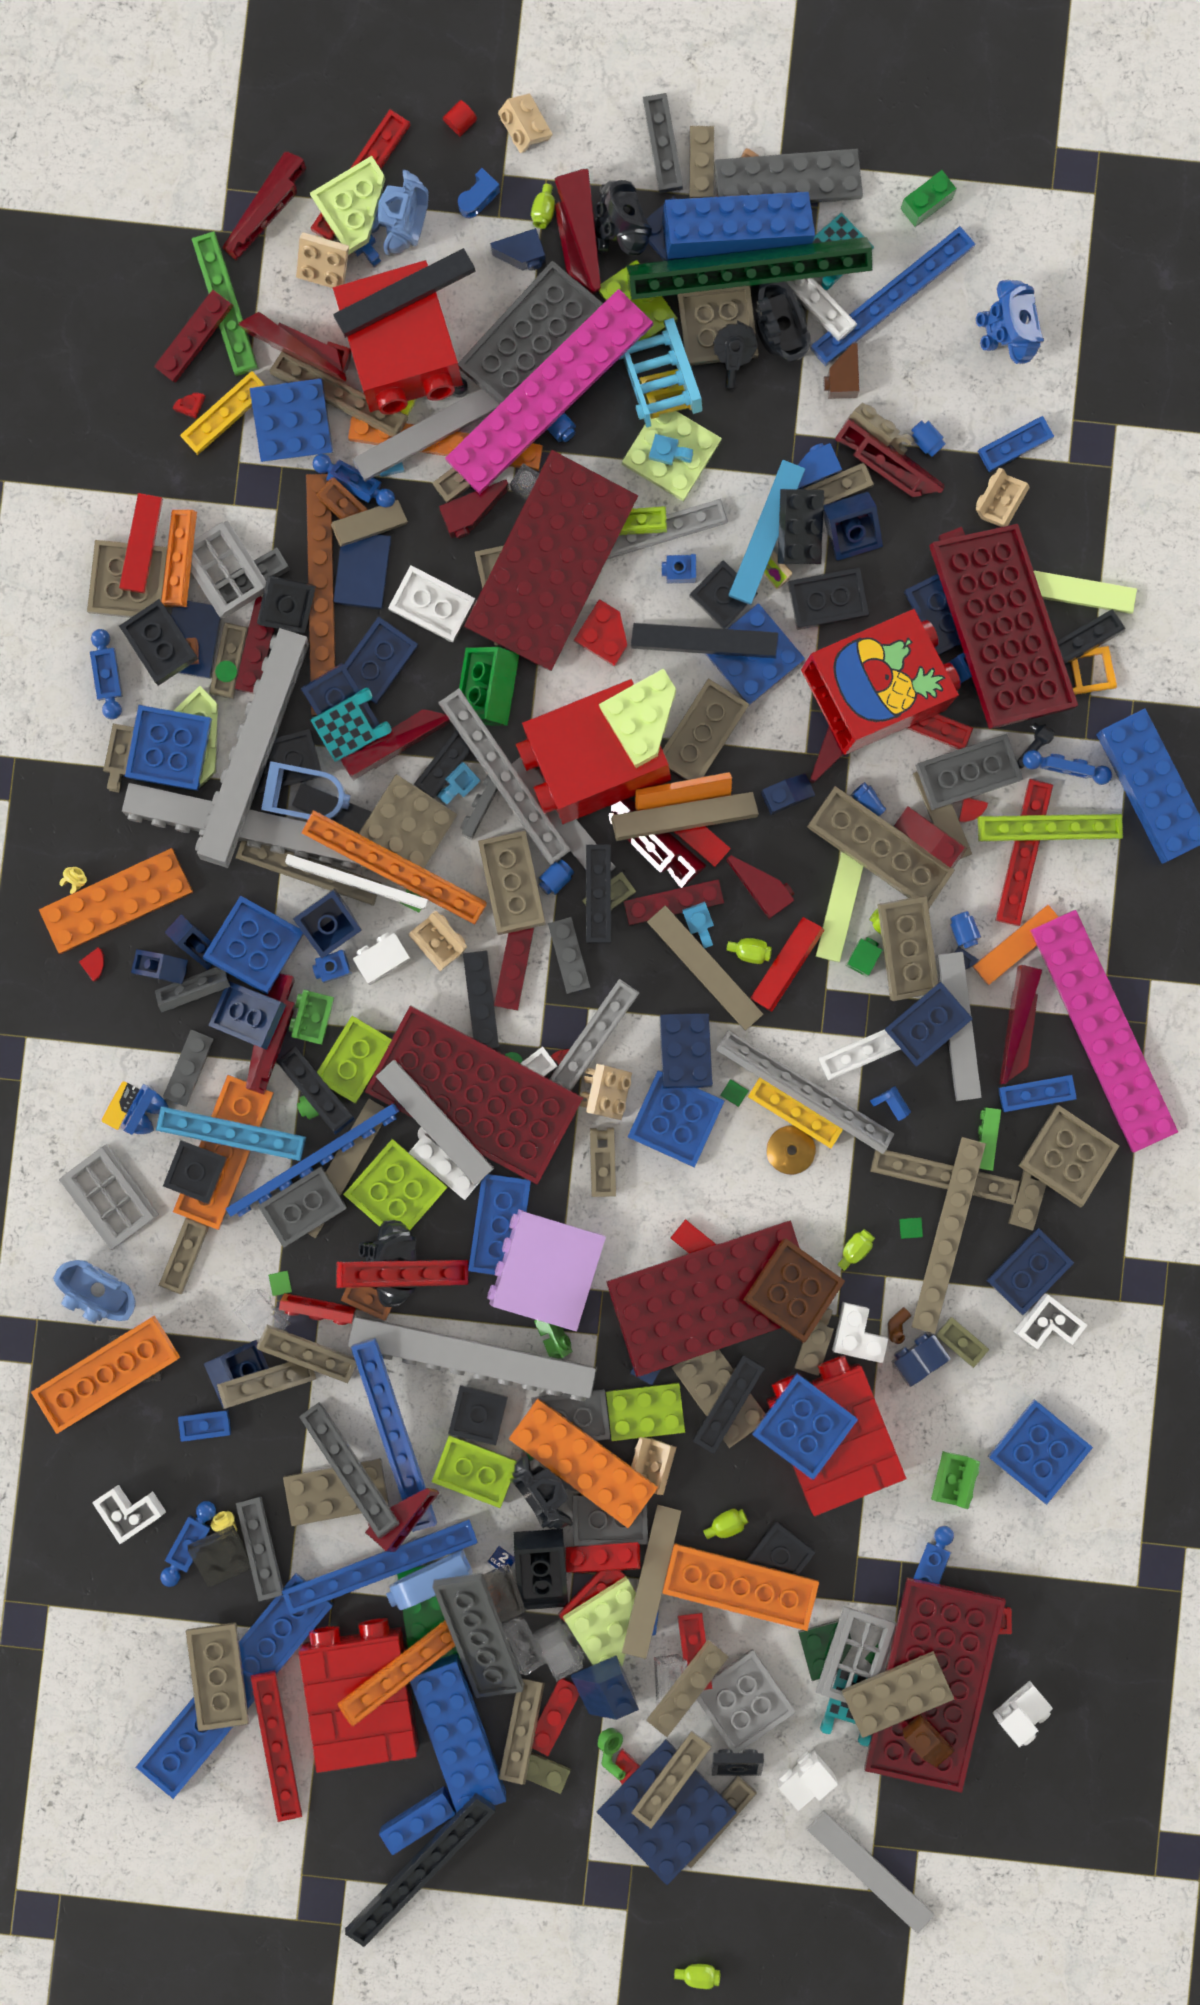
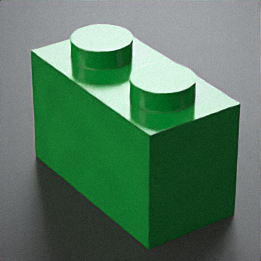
(928, 198)

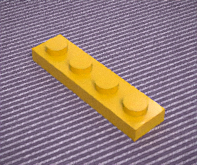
(221, 414)
(795, 1113)

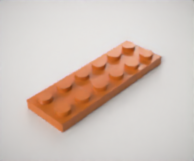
(116, 901)
(236, 1105)
(105, 1374)
(583, 1463)
(740, 1587)

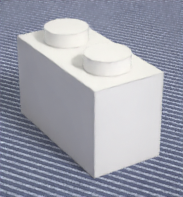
(381, 958)

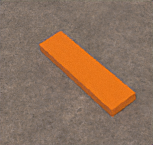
(179, 558)
(684, 792)
(1012, 948)

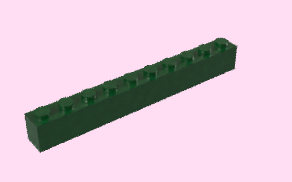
(749, 268)

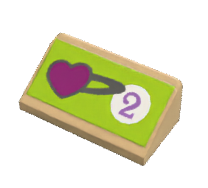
(777, 573)

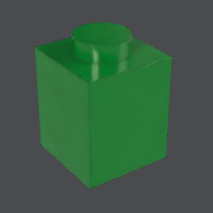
(864, 956)

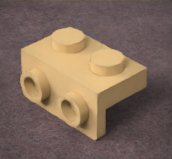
(524, 122)
(1001, 498)
(438, 940)
(654, 1461)

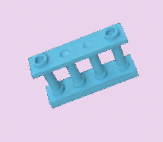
(683, 376)

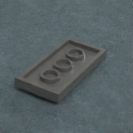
(969, 772)

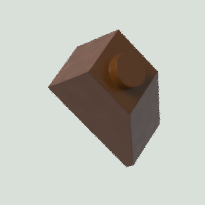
(843, 375)
(927, 1741)

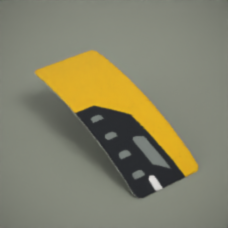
(120, 1105)

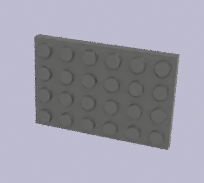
(528, 332)

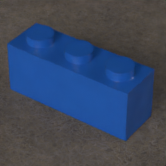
(417, 1820)

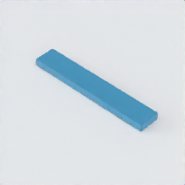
(764, 535)
(231, 1133)

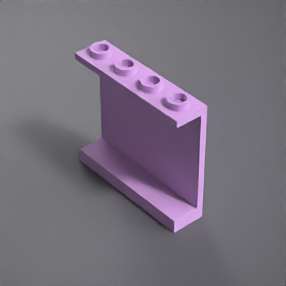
(546, 1270)

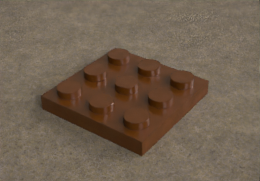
(794, 1290)

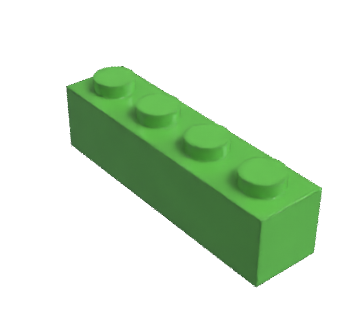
(988, 1134)

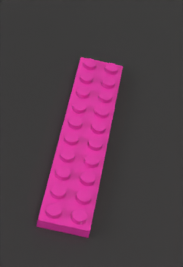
(549, 391)
(1104, 1031)

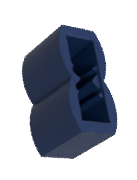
(920, 1359)

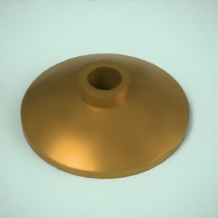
(778, 1154)

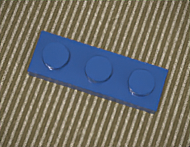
(1015, 444)
(1037, 1093)

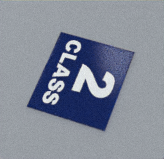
(500, 1558)

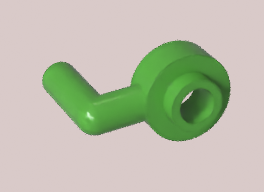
(610, 1742)

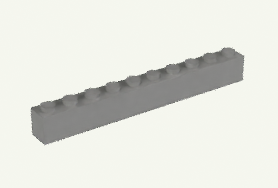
(253, 748)
(259, 828)
(476, 1357)

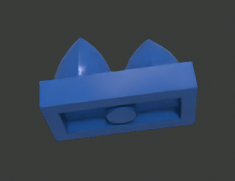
(145, 1101)

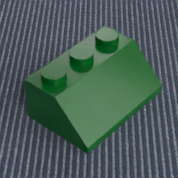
(489, 682)

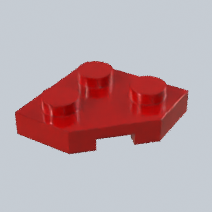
(603, 633)

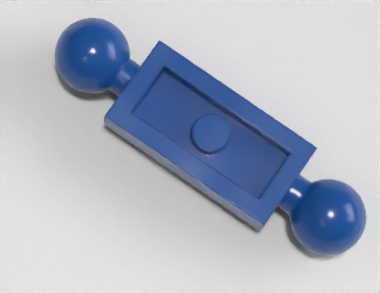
(353, 481)
(106, 674)
(1055, 762)
(192, 1531)
(935, 1556)

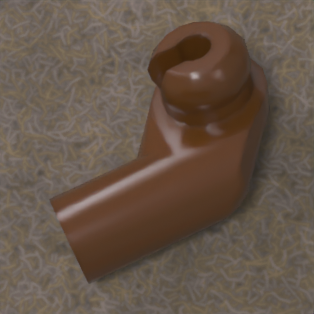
(895, 1326)

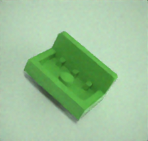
(311, 1016)
(955, 1479)

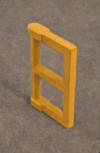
(1110, 675)

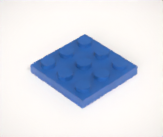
(291, 420)
(756, 675)
(168, 747)
(253, 945)
(676, 1120)
(805, 1426)
(1040, 1451)

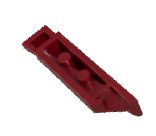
(267, 204)
(295, 344)
(887, 461)
(389, 746)
(1020, 1022)
(264, 1060)

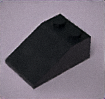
(541, 1568)

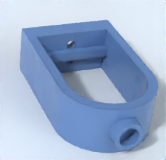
(274, 783)
(418, 1585)

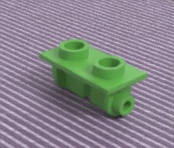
(558, 1344)

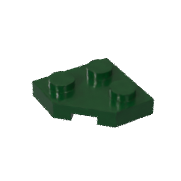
(816, 1645)

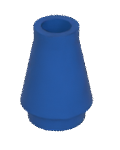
(867, 797)

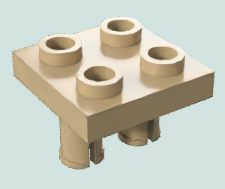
(322, 260)
(607, 1091)

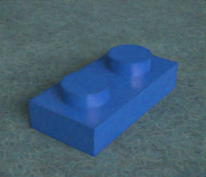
(204, 1425)

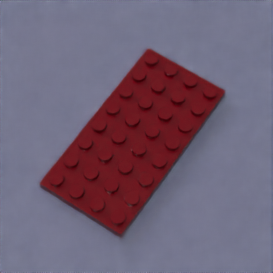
(551, 560)
(1003, 626)
(490, 1098)
(695, 1300)
(963, 1635)

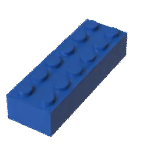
(736, 224)
(1152, 785)
(457, 1733)

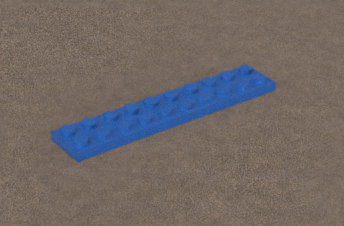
(262, 1649)

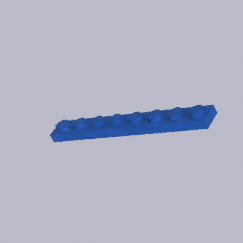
(896, 293)
(304, 1167)
(391, 1425)
(379, 1567)

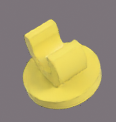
(74, 876)
(223, 1520)

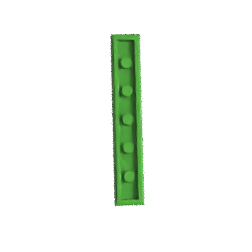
(218, 279)

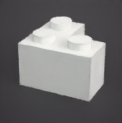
(1049, 1316)
(852, 1338)
(123, 1517)
(1022, 1712)
(807, 1780)

